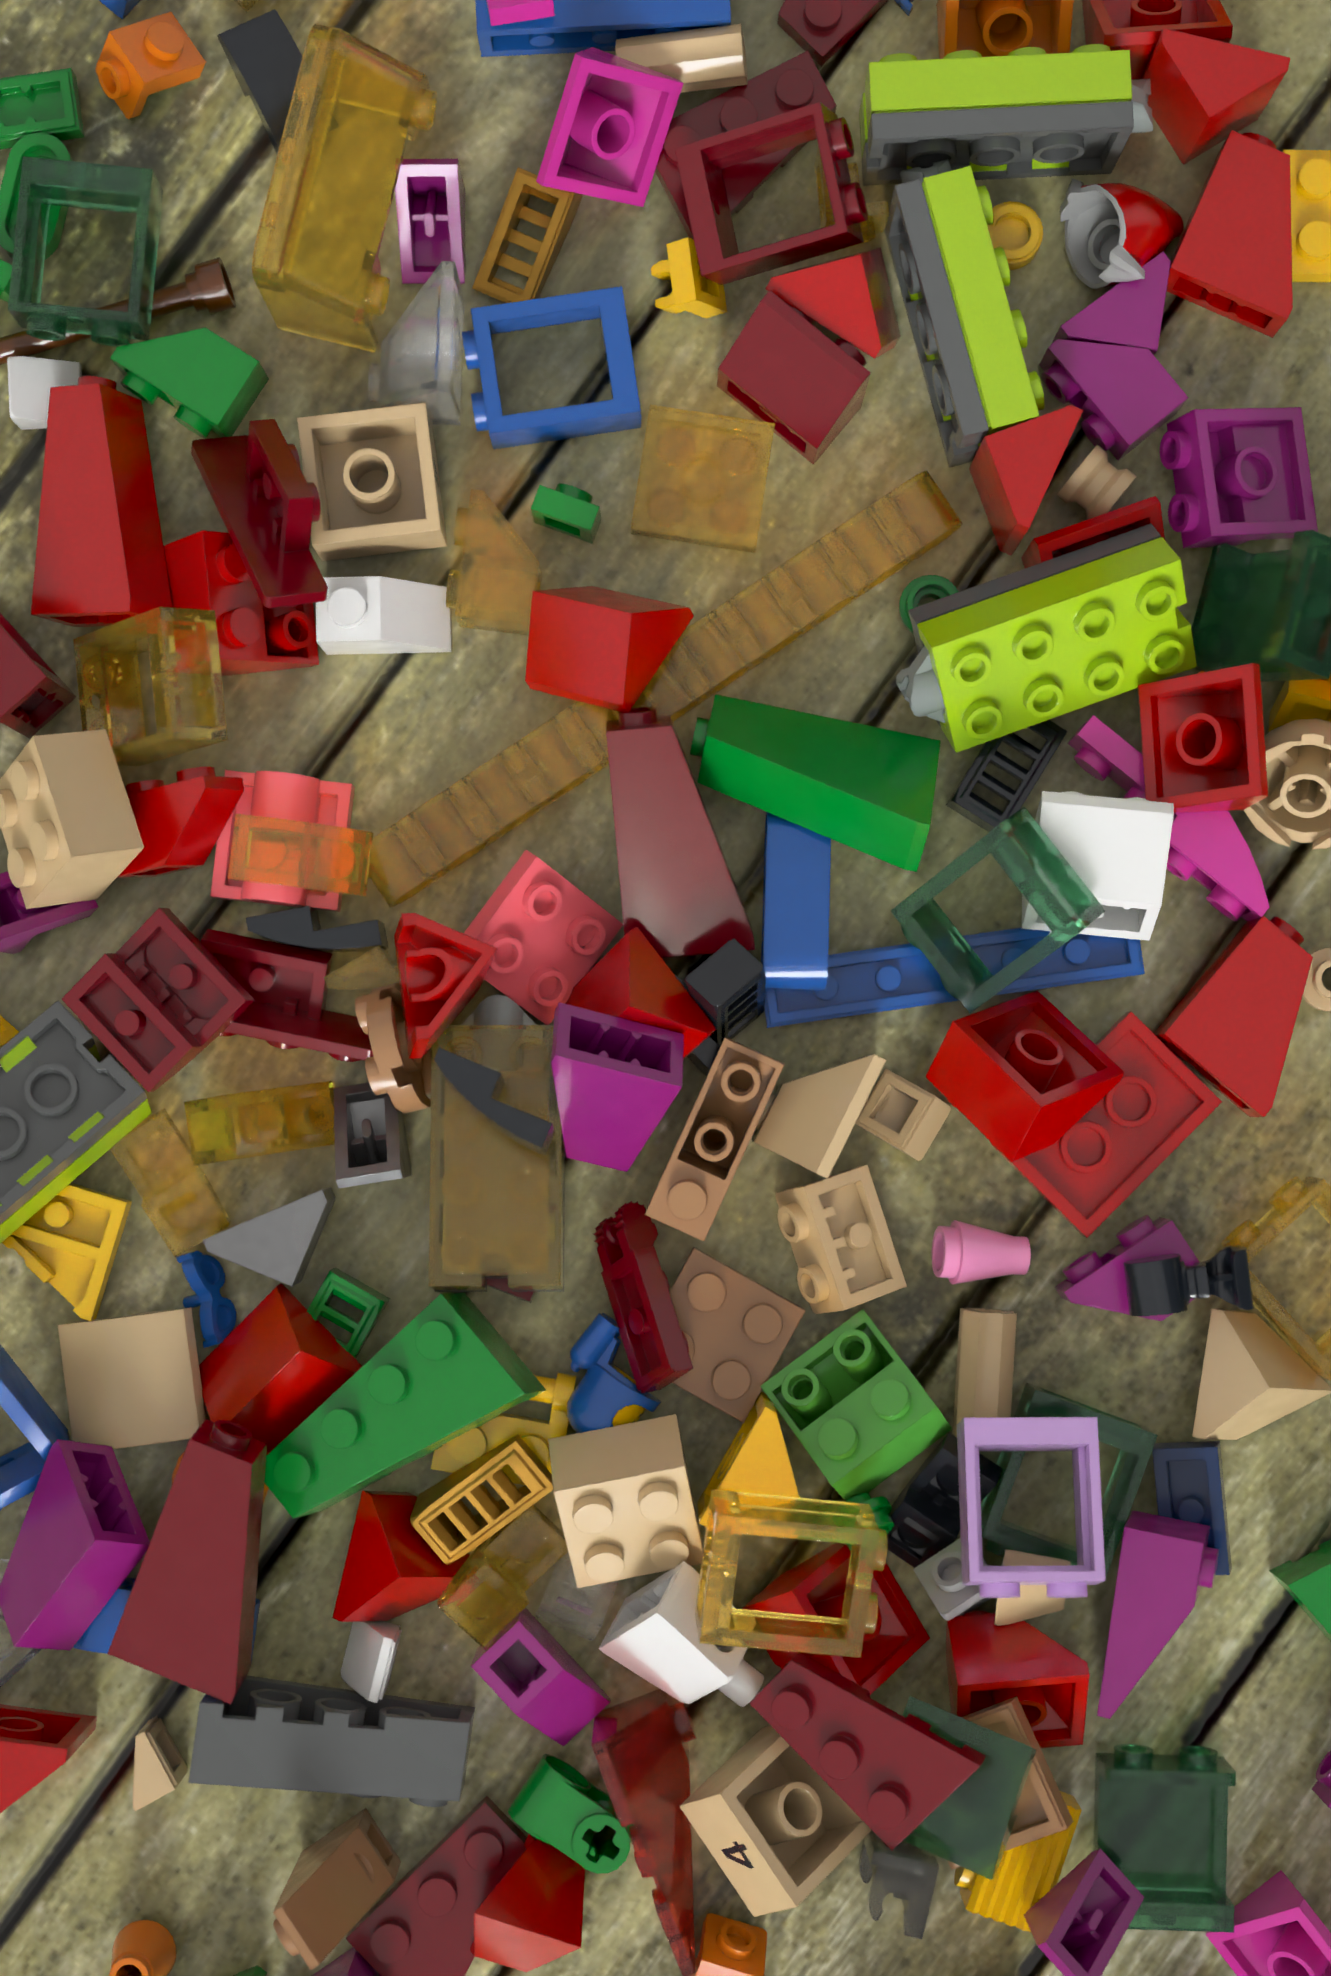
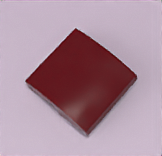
(158, 999)

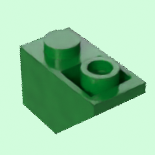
(197, 375)

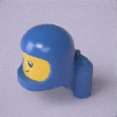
(606, 1392)

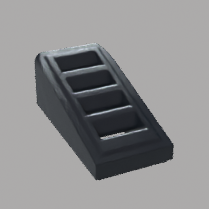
(981, 811)
(729, 989)

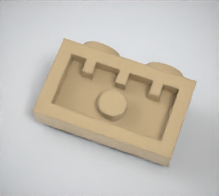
(839, 1241)

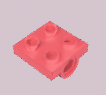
(288, 798)
(543, 935)

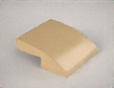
(132, 1378)

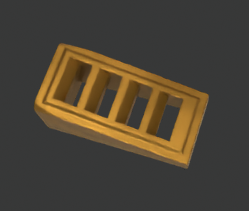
(505, 231)
(448, 1522)

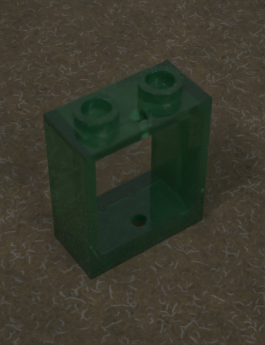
(89, 187)
(1040, 876)
(1135, 1450)

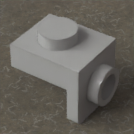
(943, 1583)

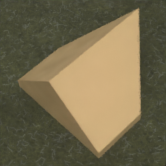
(1249, 1378)

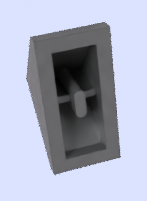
(368, 1137)
(277, 1241)

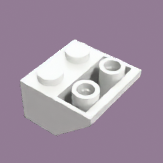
(1116, 851)

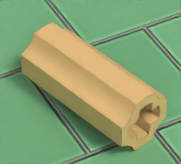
(696, 57)
(984, 1364)

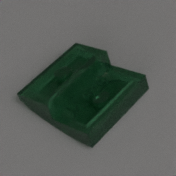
(979, 1815)

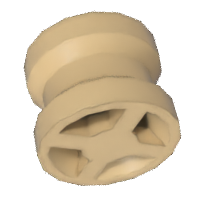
(1096, 484)

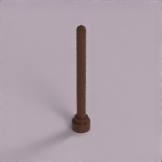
(203, 289)

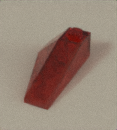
(647, 1775)

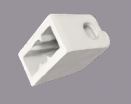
(660, 1643)

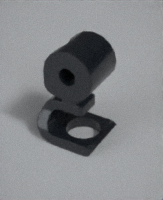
(1166, 1284)

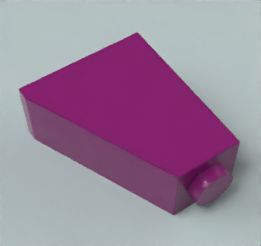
(612, 1083)
(71, 1548)

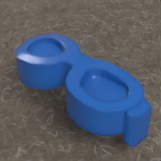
(216, 1312)

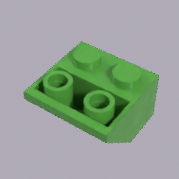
(856, 1407)

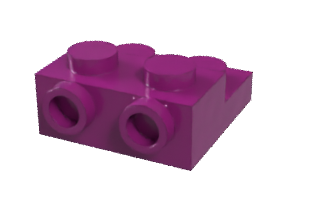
(1238, 475)

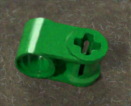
(565, 1811)

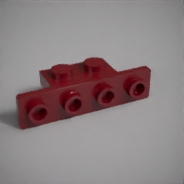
(265, 510)
(287, 996)

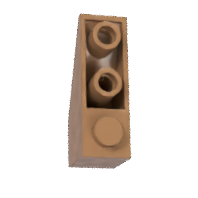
(714, 1139)
(334, 1887)

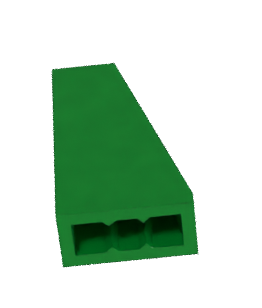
(823, 774)

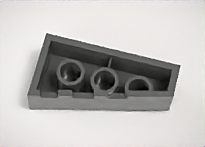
(332, 1742)

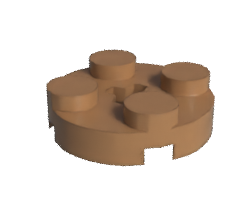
(390, 1068)

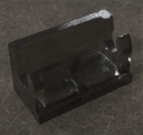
(905, 1873)

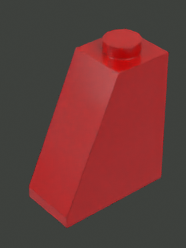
(1240, 237)
(1243, 1014)

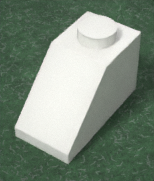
(383, 617)

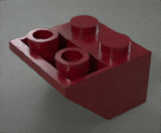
(794, 377)

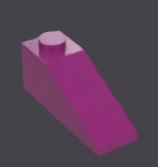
(1155, 1591)

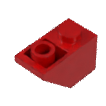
(180, 819)

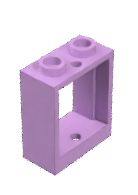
(1032, 1434)

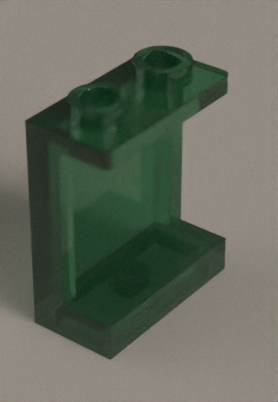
(1267, 610)
(1167, 1833)

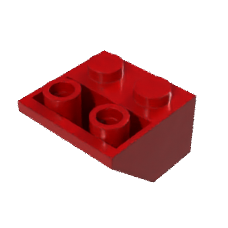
(252, 638)

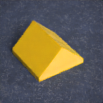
(754, 1459)

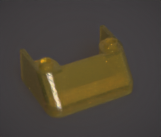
(336, 187)

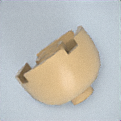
(1297, 785)

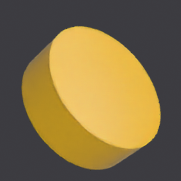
(1017, 232)

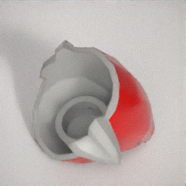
(1115, 231)

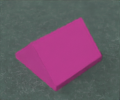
(609, 128)
(1275, 1934)

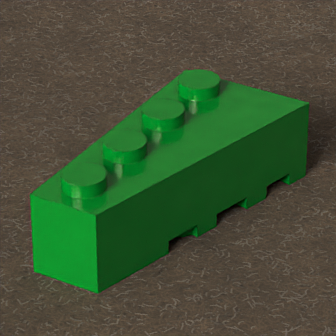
(408, 1400)

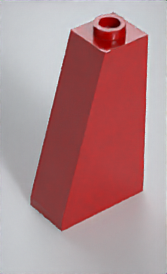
(98, 511)

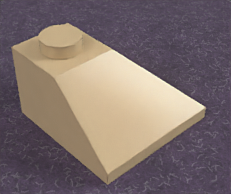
(816, 1113)

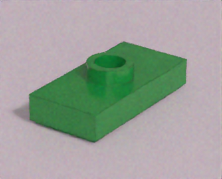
(40, 104)

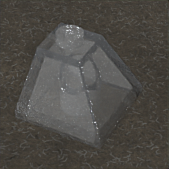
(425, 351)

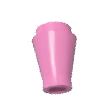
(976, 1253)

